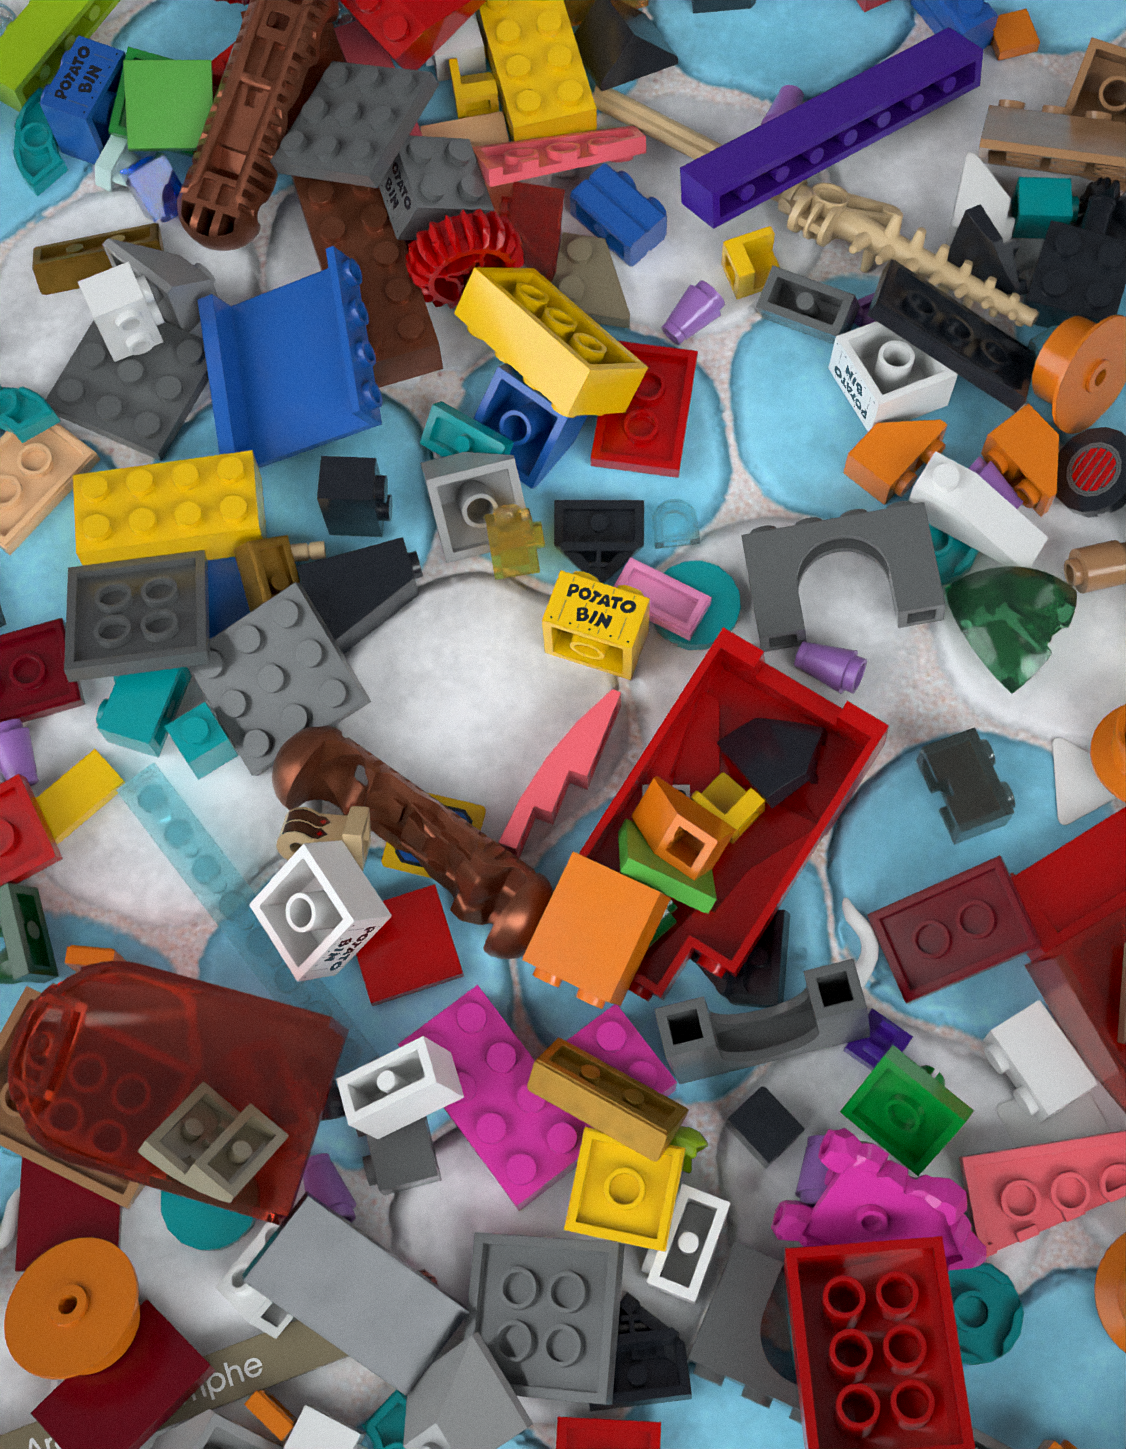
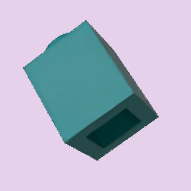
(1040, 201)
(201, 740)

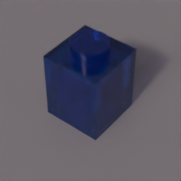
(154, 186)

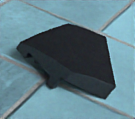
(983, 245)
(599, 533)
(775, 755)
(764, 972)
(649, 1360)

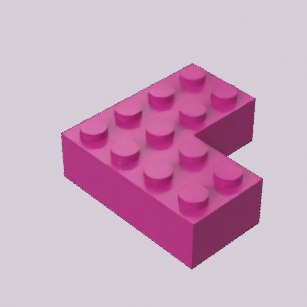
(512, 1130)

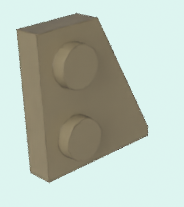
(590, 279)

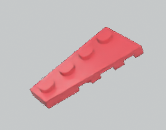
(548, 155)
(1039, 1185)

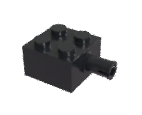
(1079, 269)

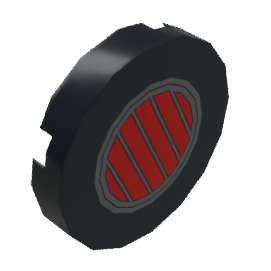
(1093, 472)

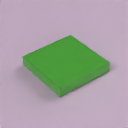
(166, 103)
(642, 865)

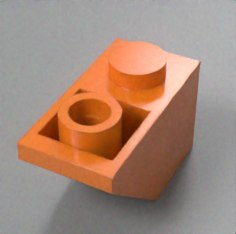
(891, 454)
(1026, 456)
(681, 829)

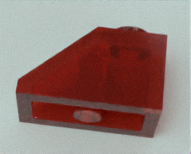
(537, 219)

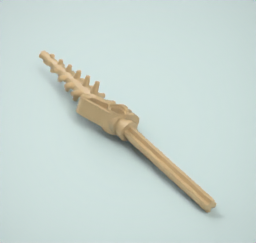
(833, 213)

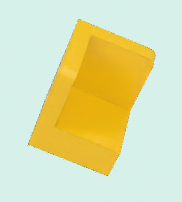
(473, 93)
(749, 261)
(731, 803)

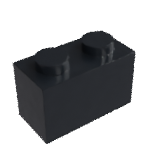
(353, 496)

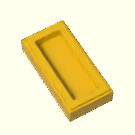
(78, 794)

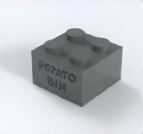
(431, 181)

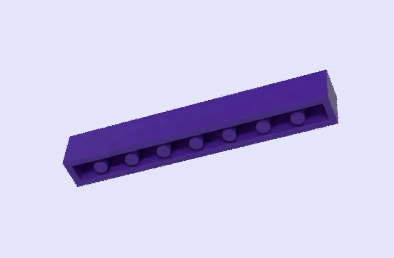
(830, 127)

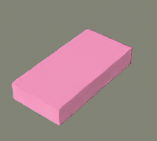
(671, 601)

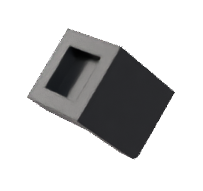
(764, 1126)

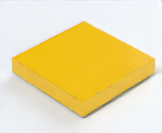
(623, 1192)

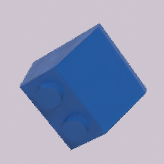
(529, 421)

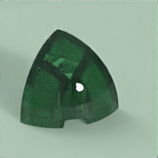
(1011, 618)

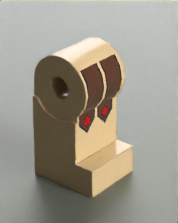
(309, 826)

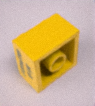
(596, 623)

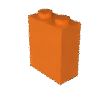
(595, 931)

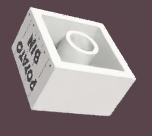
(888, 376)
(319, 910)

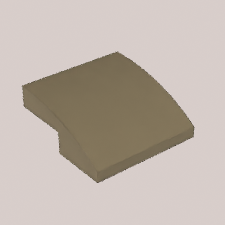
(213, 1144)

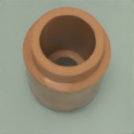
(1096, 566)

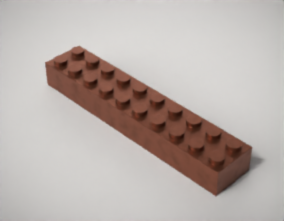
(359, 226)

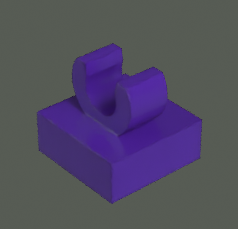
(882, 1037)

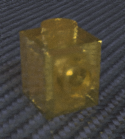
(513, 541)

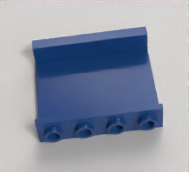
(292, 365)

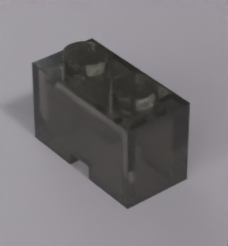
(968, 783)

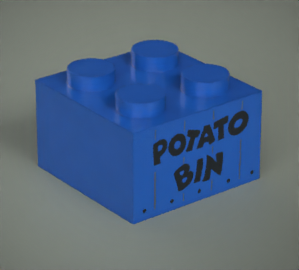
(83, 98)

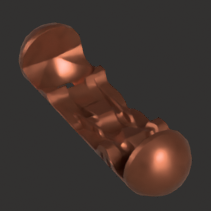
(248, 122)
(477, 871)

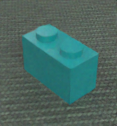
(141, 709)

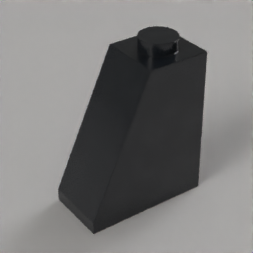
(361, 588)

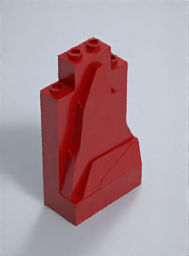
(766, 860)

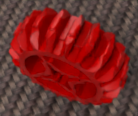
(449, 251)

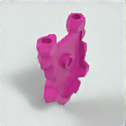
(879, 1202)

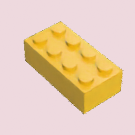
(536, 68)
(550, 341)
(169, 509)

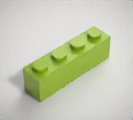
(39, 38)

